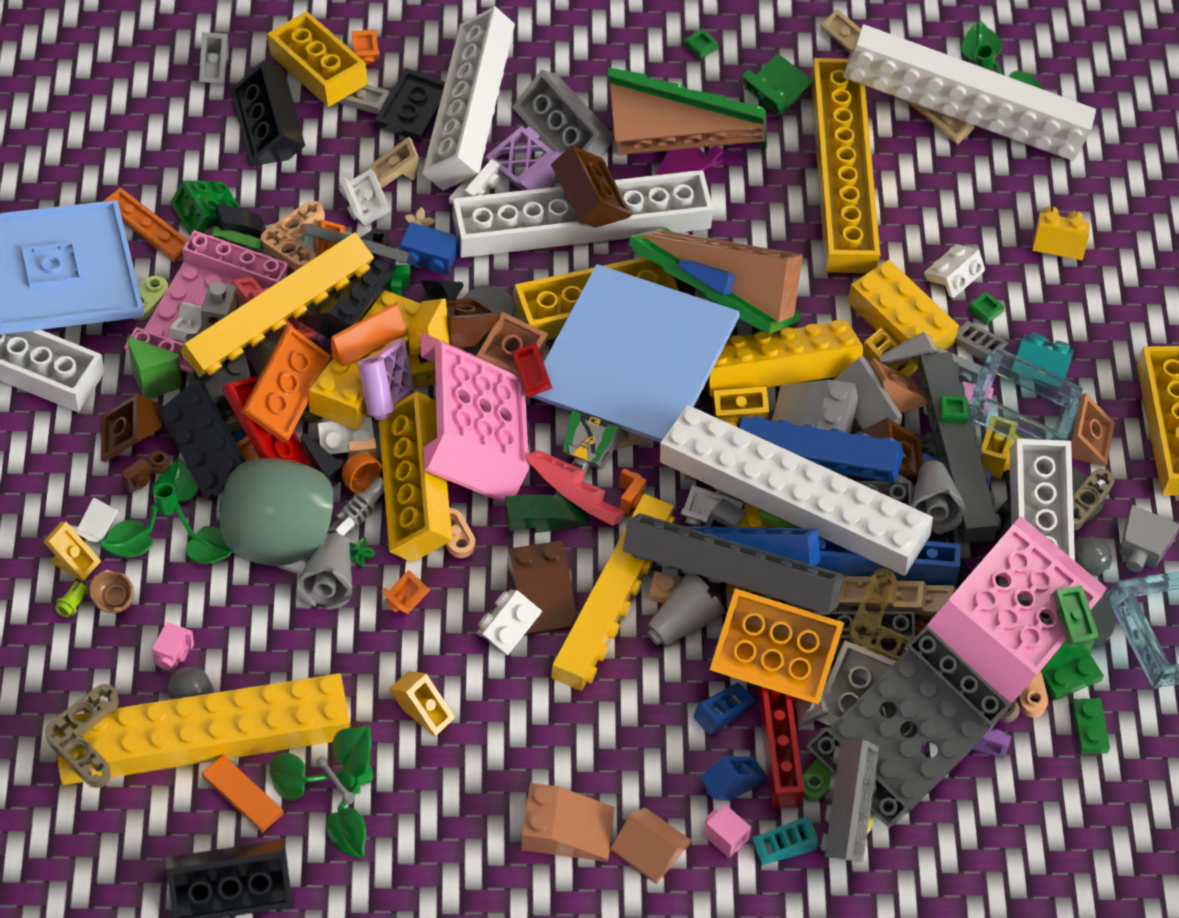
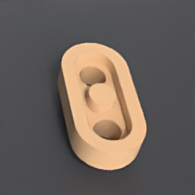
(460, 536)
(1037, 690)

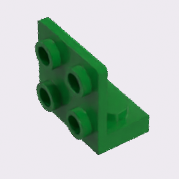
(777, 84)
(197, 202)
(1070, 670)

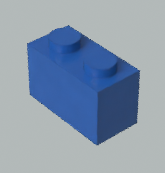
(430, 248)

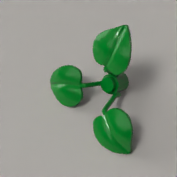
(983, 46)
(173, 486)
(352, 750)

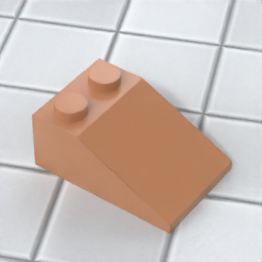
(566, 824)

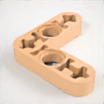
(307, 213)

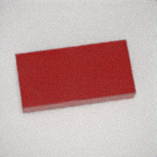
(532, 369)

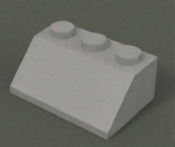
(873, 401)

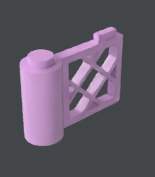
(538, 172)
(377, 379)

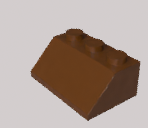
(589, 188)

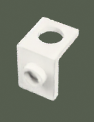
(96, 521)

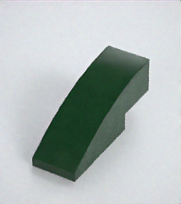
(543, 513)

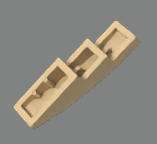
(906, 596)

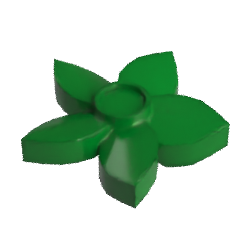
(361, 552)

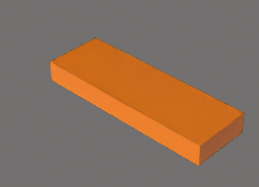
(242, 793)

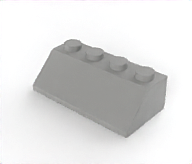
(561, 116)

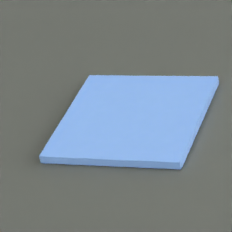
(65, 268)
(635, 352)

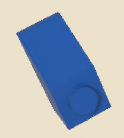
(733, 777)

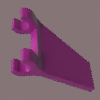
(689, 160)

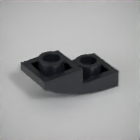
(240, 220)

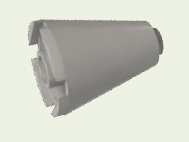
(938, 497)
(327, 574)
(685, 611)

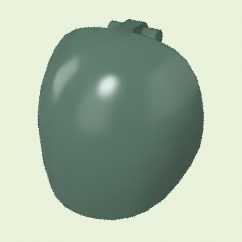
(275, 511)

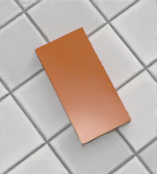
(285, 384)

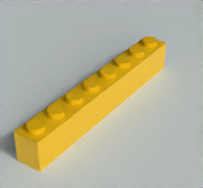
(276, 305)
(605, 606)

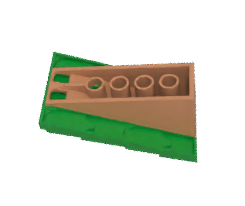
(667, 116)
(764, 278)

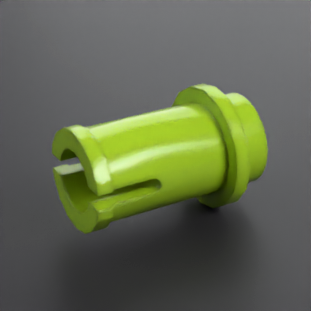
(67, 605)

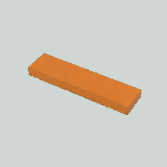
(149, 226)

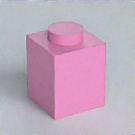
(726, 830)

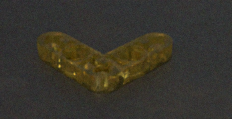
(872, 621)

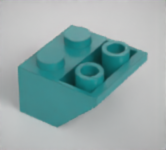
(1047, 355)

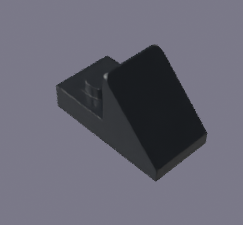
(442, 289)

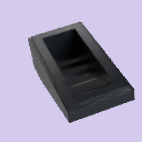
(322, 460)

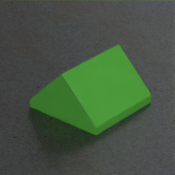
(154, 368)

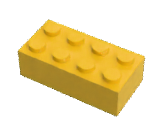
(317, 58)
(900, 307)

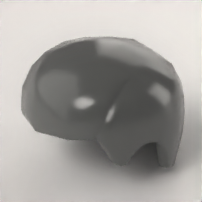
(1093, 555)
(189, 682)

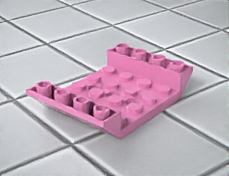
(204, 262)
(478, 422)
(993, 629)

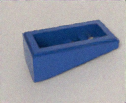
(715, 278)
(711, 719)

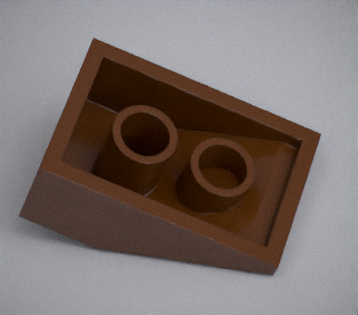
(544, 579)

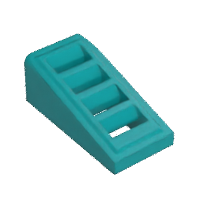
(793, 828)

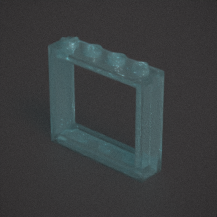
(1032, 377)
(1138, 628)

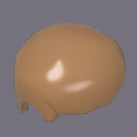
(111, 591)

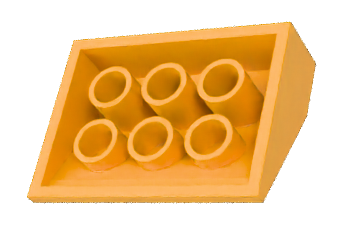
(777, 646)

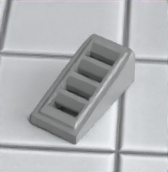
(974, 348)
(910, 350)

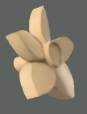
(420, 218)

